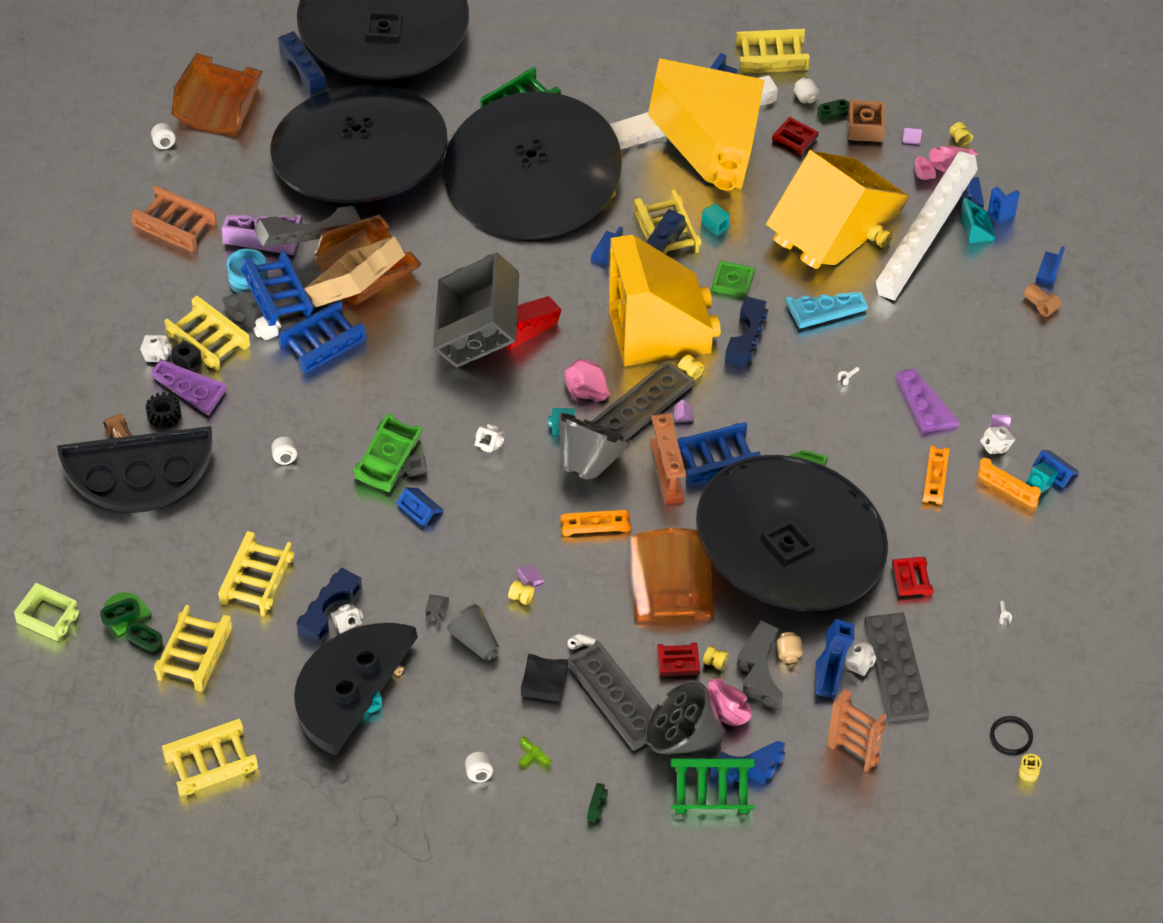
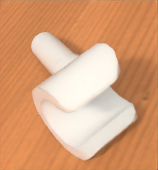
(843, 374)
(1004, 614)

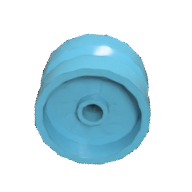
(234, 263)

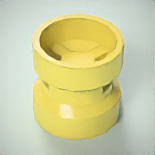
(961, 134)
(880, 236)
(691, 367)
(521, 592)
(715, 658)
(1030, 767)

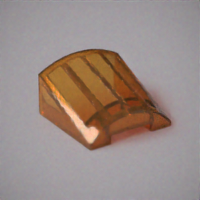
(214, 95)
(340, 241)
(670, 575)

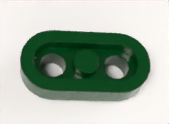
(833, 110)
(119, 612)
(146, 636)
(595, 809)

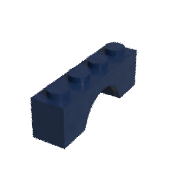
(310, 73)
(667, 230)
(740, 348)
(342, 588)

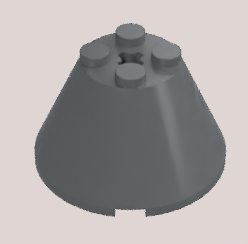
(588, 446)
(685, 723)

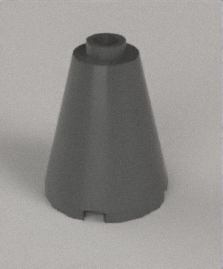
(475, 632)

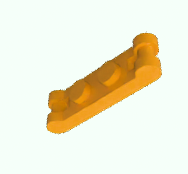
(936, 474)
(1008, 483)
(595, 522)

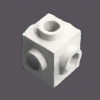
(155, 348)
(483, 437)
(997, 440)
(347, 618)
(860, 657)

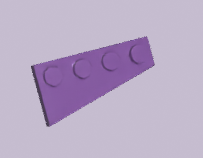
(193, 387)
(925, 404)

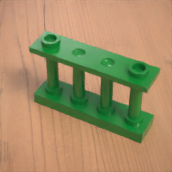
(517, 85)
(722, 766)

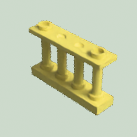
(772, 63)
(648, 223)
(212, 318)
(242, 560)
(207, 661)
(210, 738)

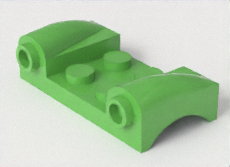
(387, 453)

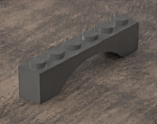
(276, 231)

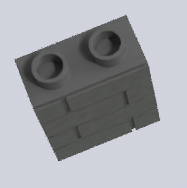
(476, 310)

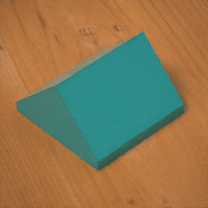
(976, 222)

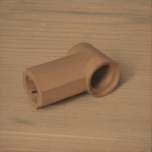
(1045, 302)
(117, 426)

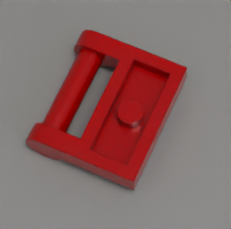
(798, 132)
(906, 578)
(678, 664)

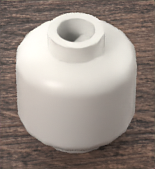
(806, 90)
(163, 136)
(265, 331)
(284, 450)
(479, 766)

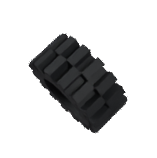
(163, 401)

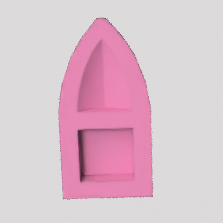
(924, 168)

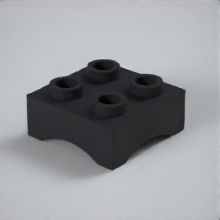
(544, 678)

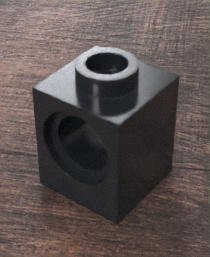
(186, 356)

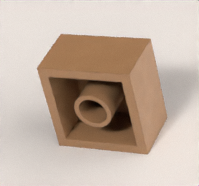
(866, 120)

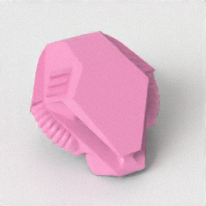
(943, 157)
(586, 380)
(729, 703)

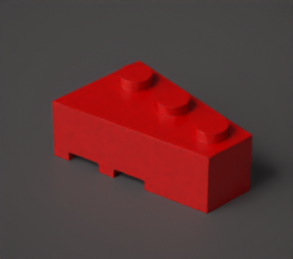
(535, 318)

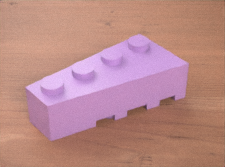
(239, 231)

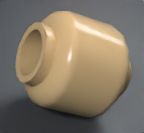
(789, 647)

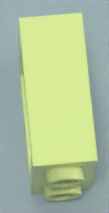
(32, 601)

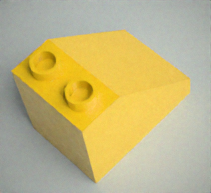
(708, 118)
(833, 207)
(656, 305)

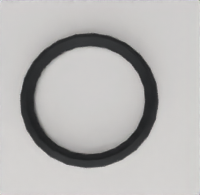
(1015, 719)

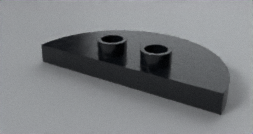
(138, 470)
(345, 677)

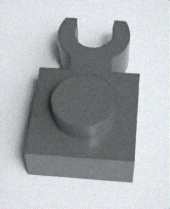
(414, 466)
(435, 609)

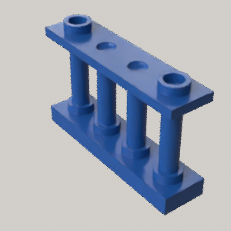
(265, 299)
(328, 350)
(704, 473)

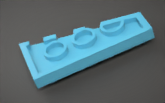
(820, 309)

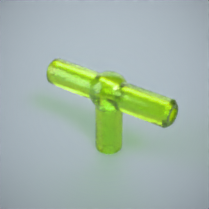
(534, 751)

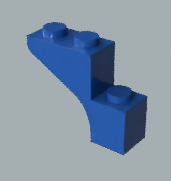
(831, 661)
(764, 763)

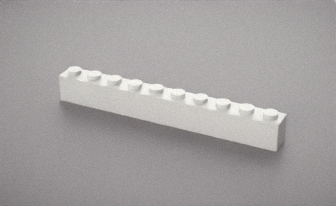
(643, 129)
(926, 225)

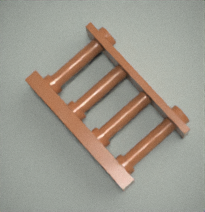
(169, 232)
(667, 458)
(840, 729)

